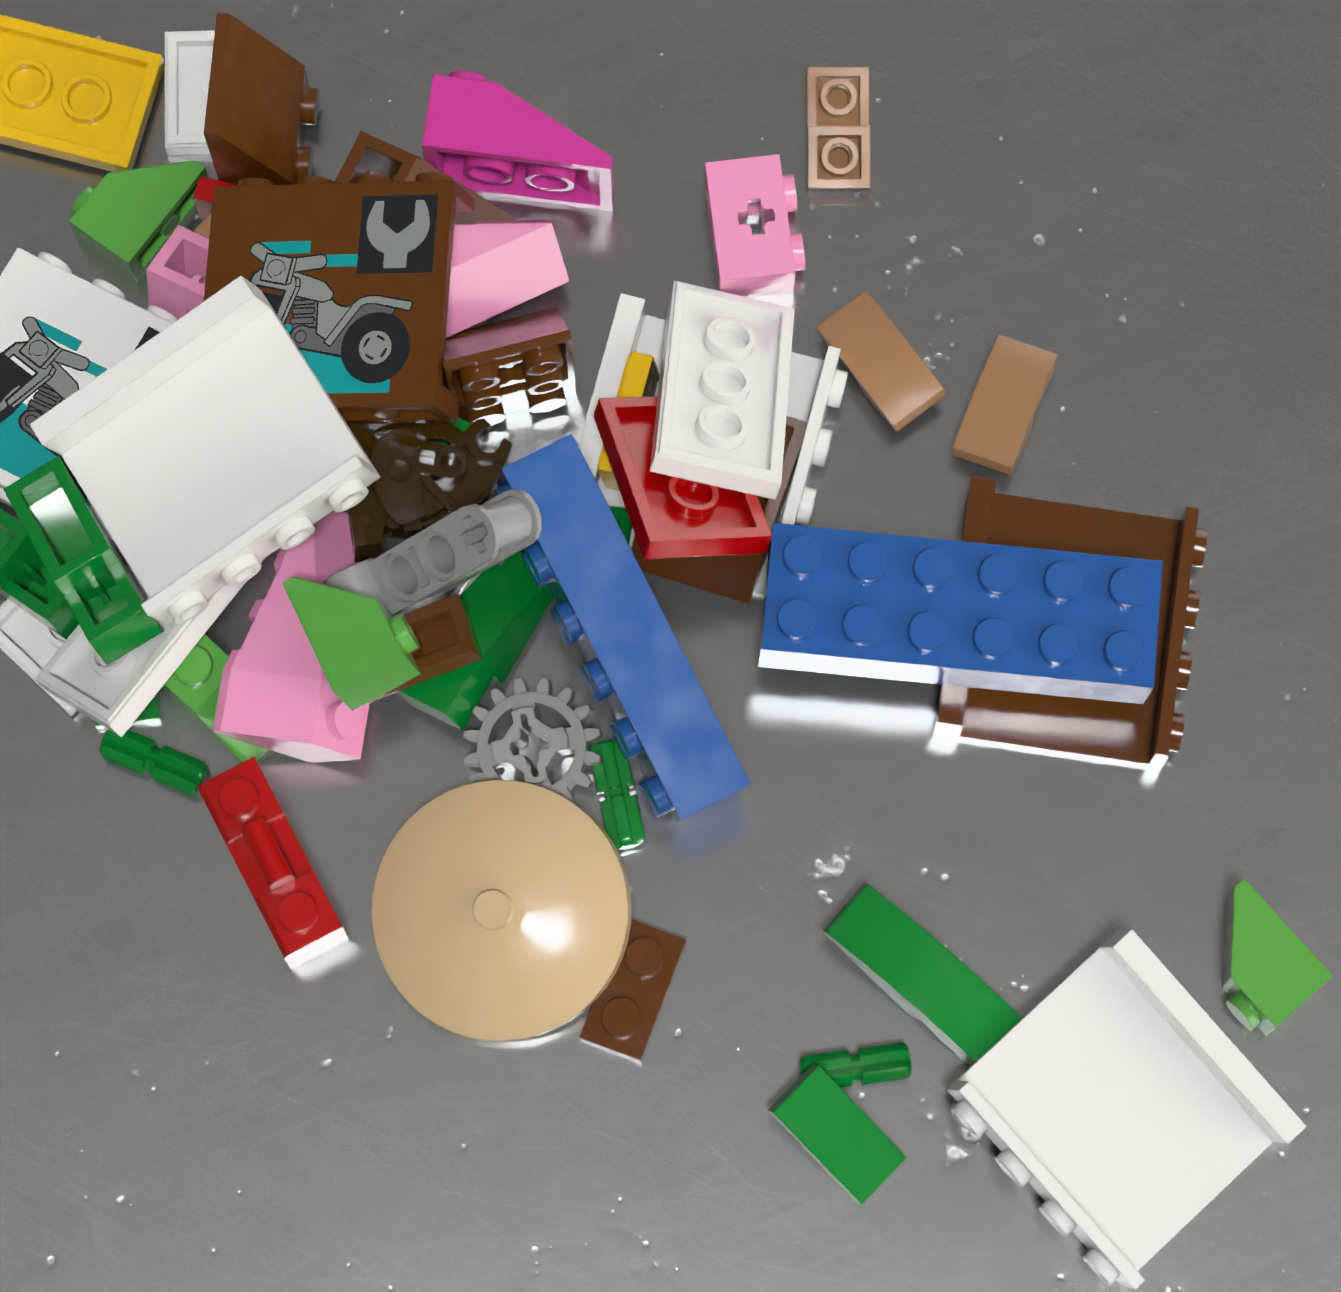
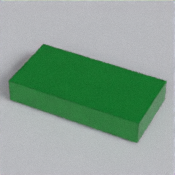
(837, 1134)

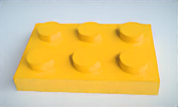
(74, 94)

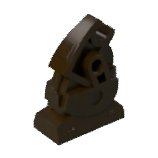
(420, 479)

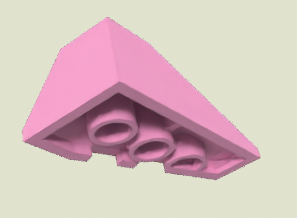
(499, 268)
(274, 683)

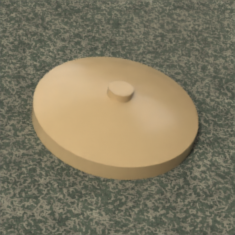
(501, 910)

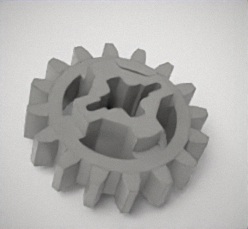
(526, 714)

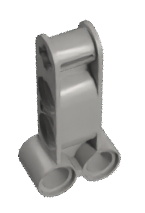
(445, 553)

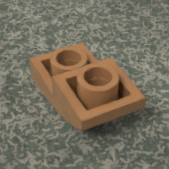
(838, 128)
(881, 361)
(1004, 404)

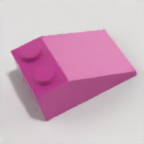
(510, 147)

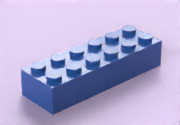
(960, 613)
(623, 636)

